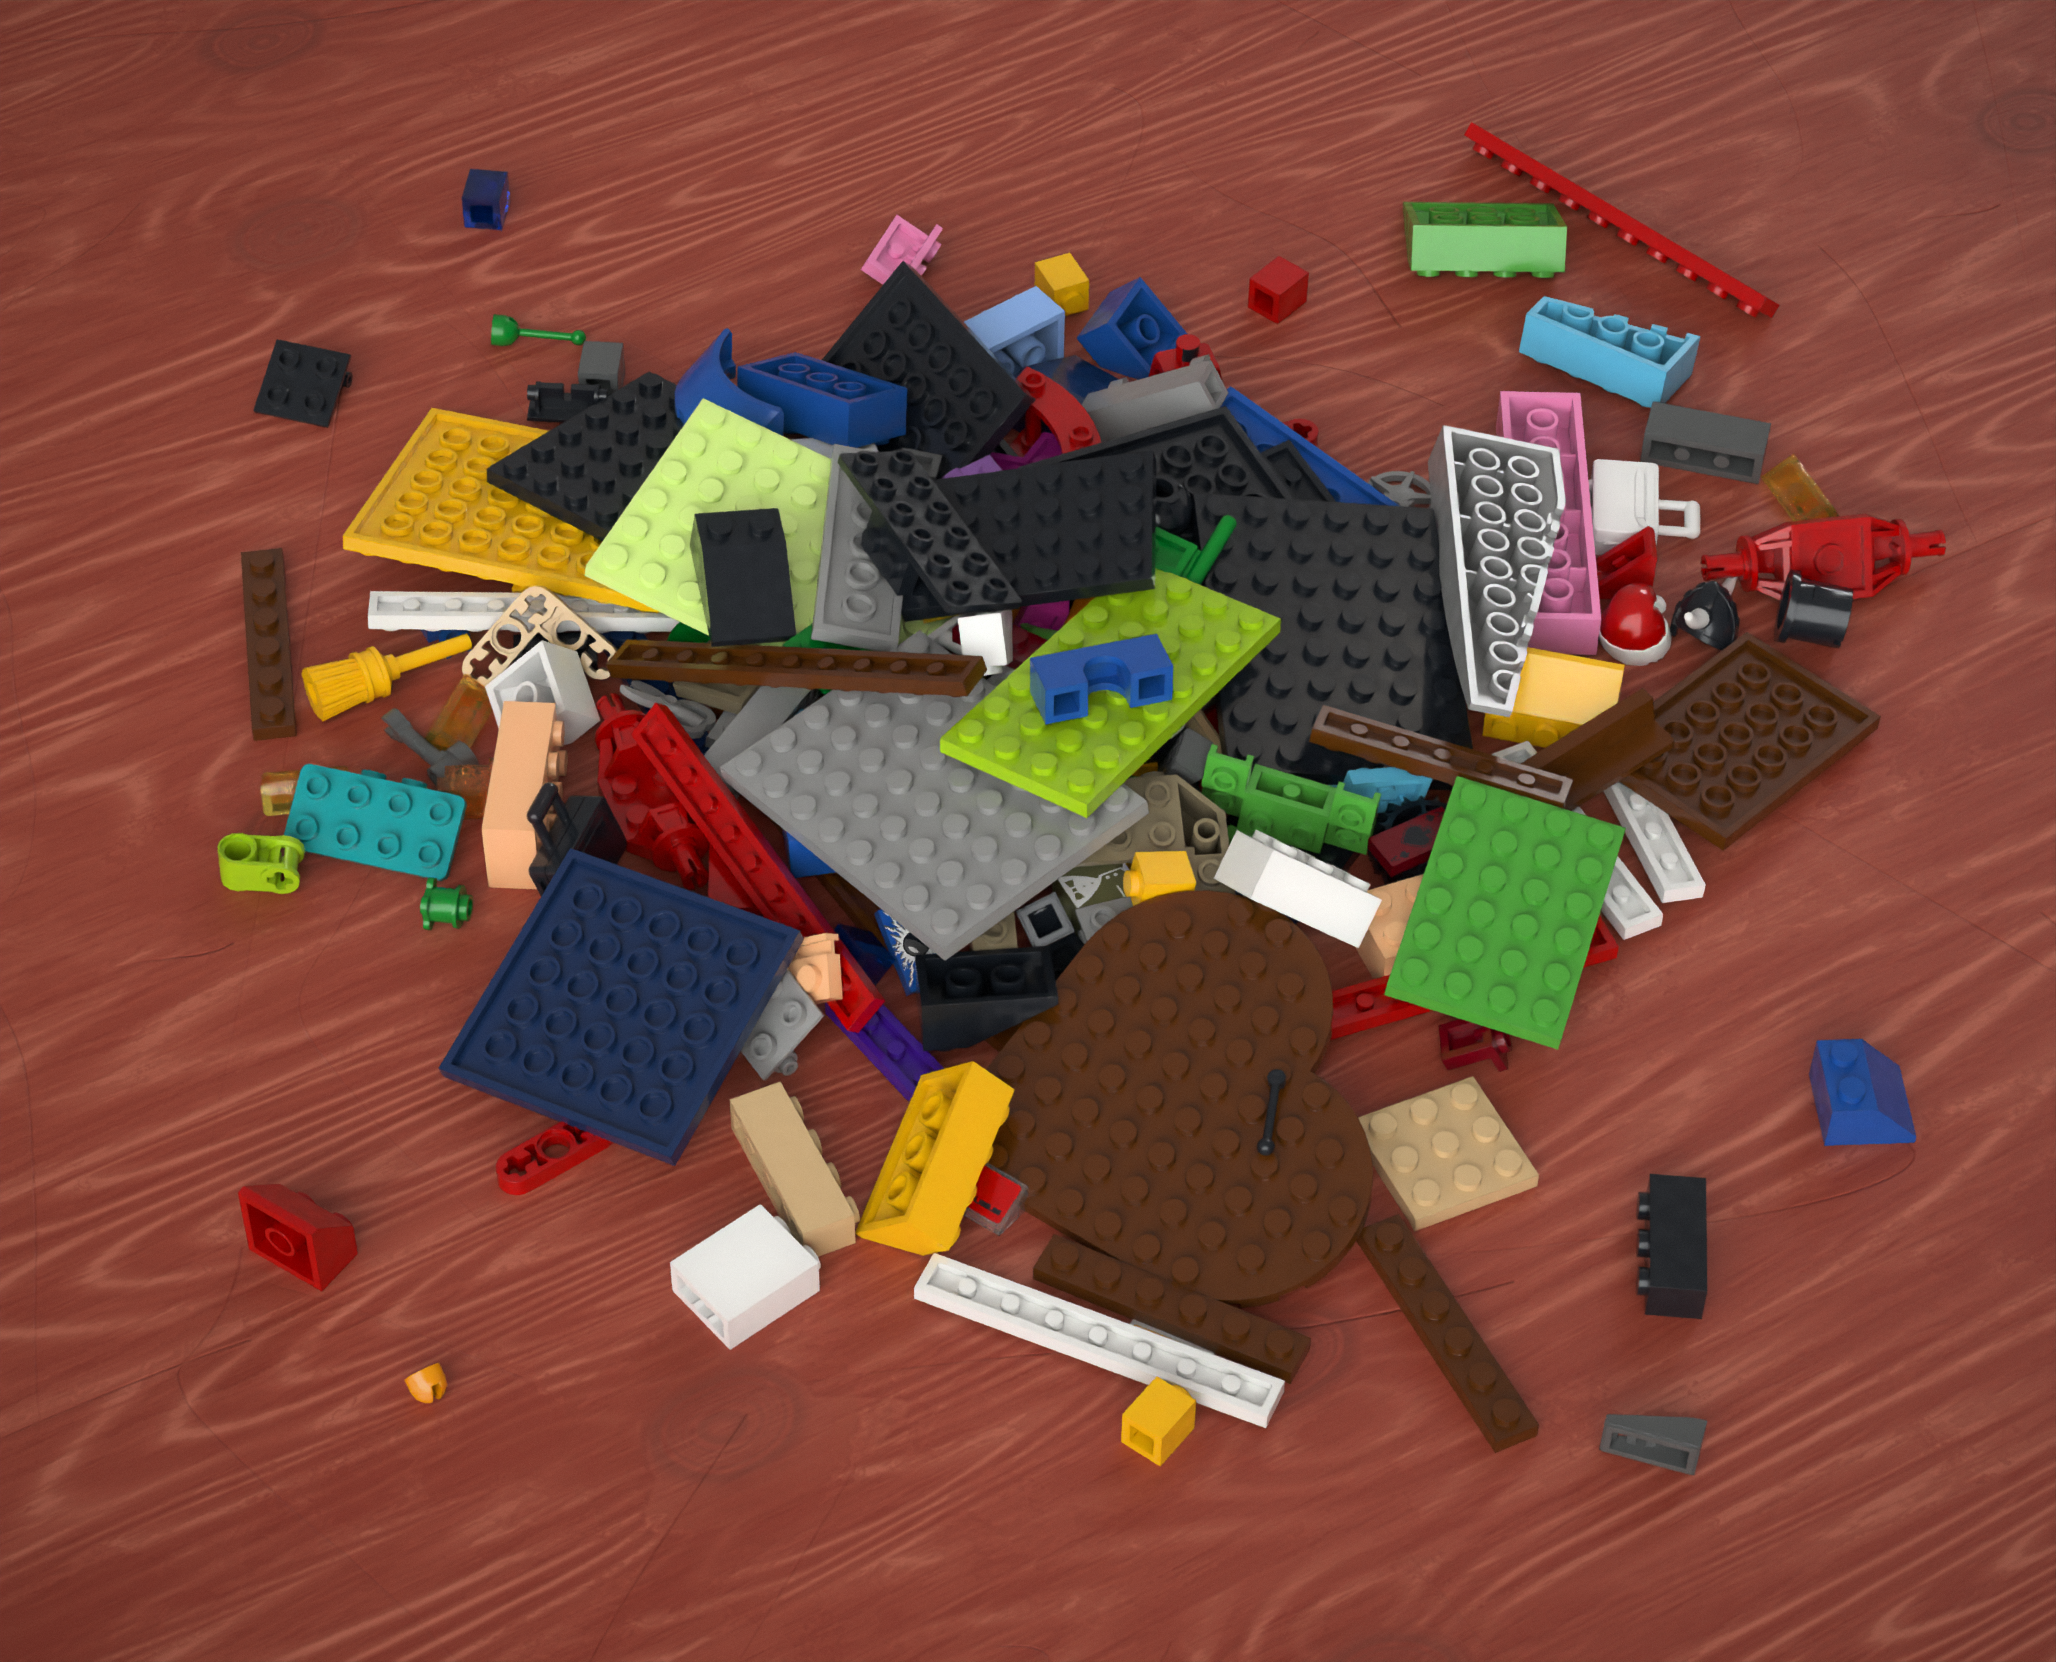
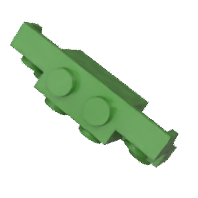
(1289, 806)

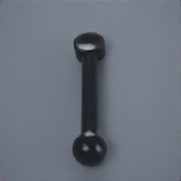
(1276, 1081)

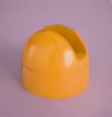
(427, 1383)

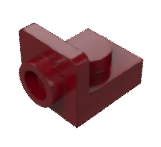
(1470, 1043)

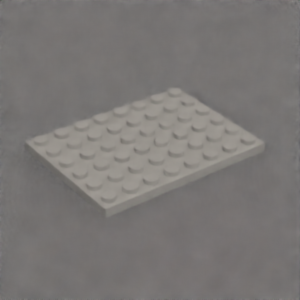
(909, 824)

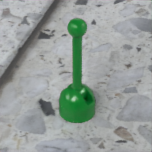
(506, 331)

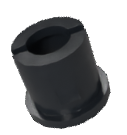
(1812, 611)

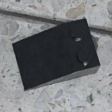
(743, 576)
(981, 993)

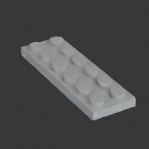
(852, 596)

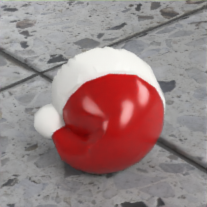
(1634, 626)

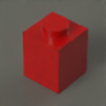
(1278, 289)

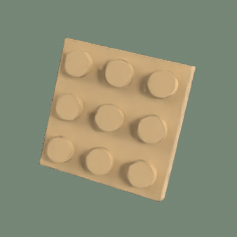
(1446, 1153)

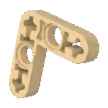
(547, 626)

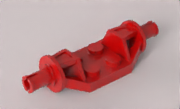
(1826, 551)
(642, 801)

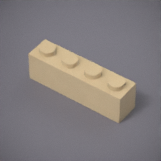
(793, 1169)

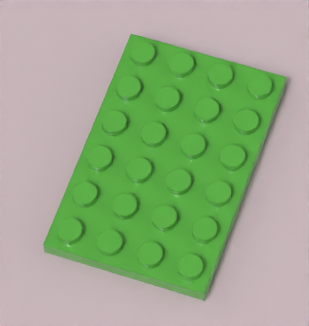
(1506, 912)

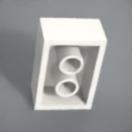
(1299, 886)

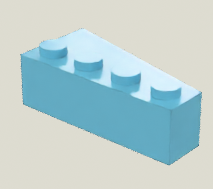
(1608, 350)

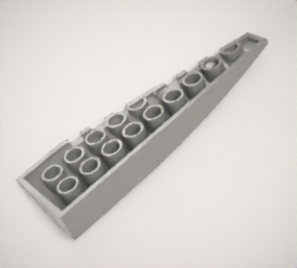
(1496, 533)

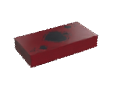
(1407, 843)

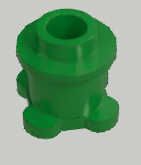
(445, 905)

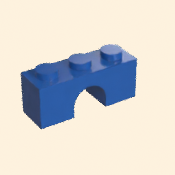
(1130, 667)

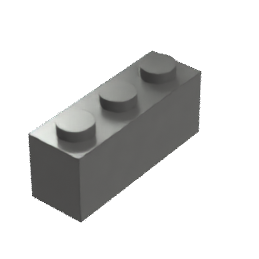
(1705, 442)

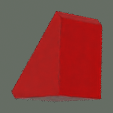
(1627, 563)

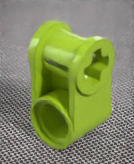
(257, 862)

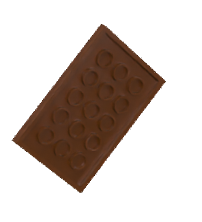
(1746, 739)

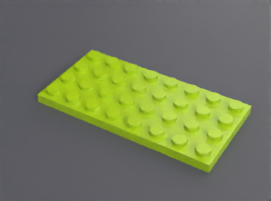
(1091, 756)

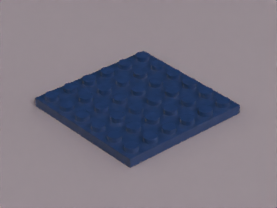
(622, 1005)

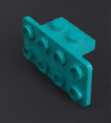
(376, 821)

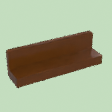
(1606, 748)

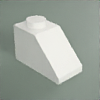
(988, 636)

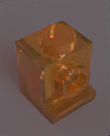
(470, 783)

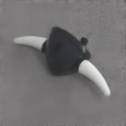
(1708, 613)

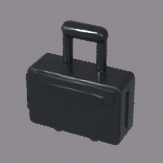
(581, 824)

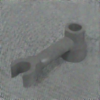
(403, 732)

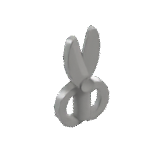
(692, 715)

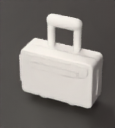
(1627, 500)

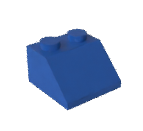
(1130, 330)
(1859, 1095)

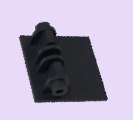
(303, 383)

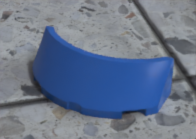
(710, 380)

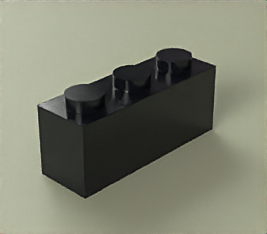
(1673, 1246)

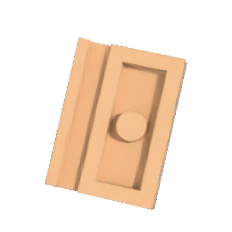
(818, 968)

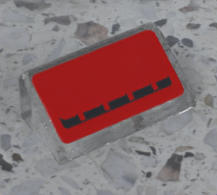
(997, 1200)

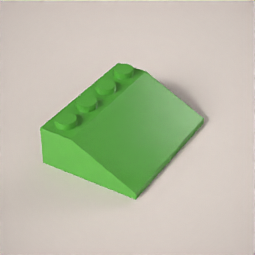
(1484, 238)

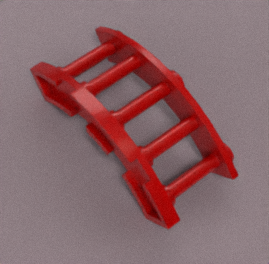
(1059, 411)

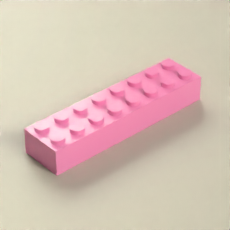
(1570, 600)

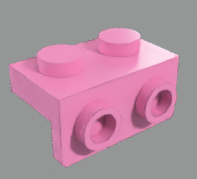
(899, 244)

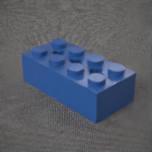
(827, 400)

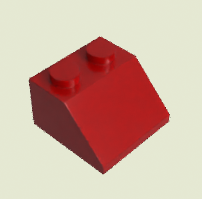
(297, 1233)

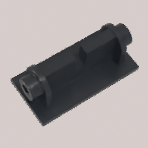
(551, 404)

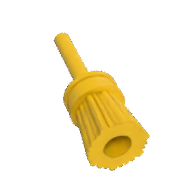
(368, 675)

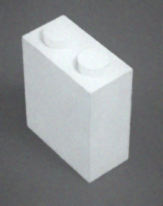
(746, 1276)

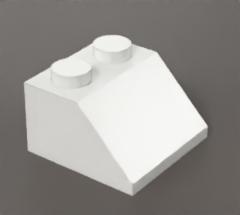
(548, 676)

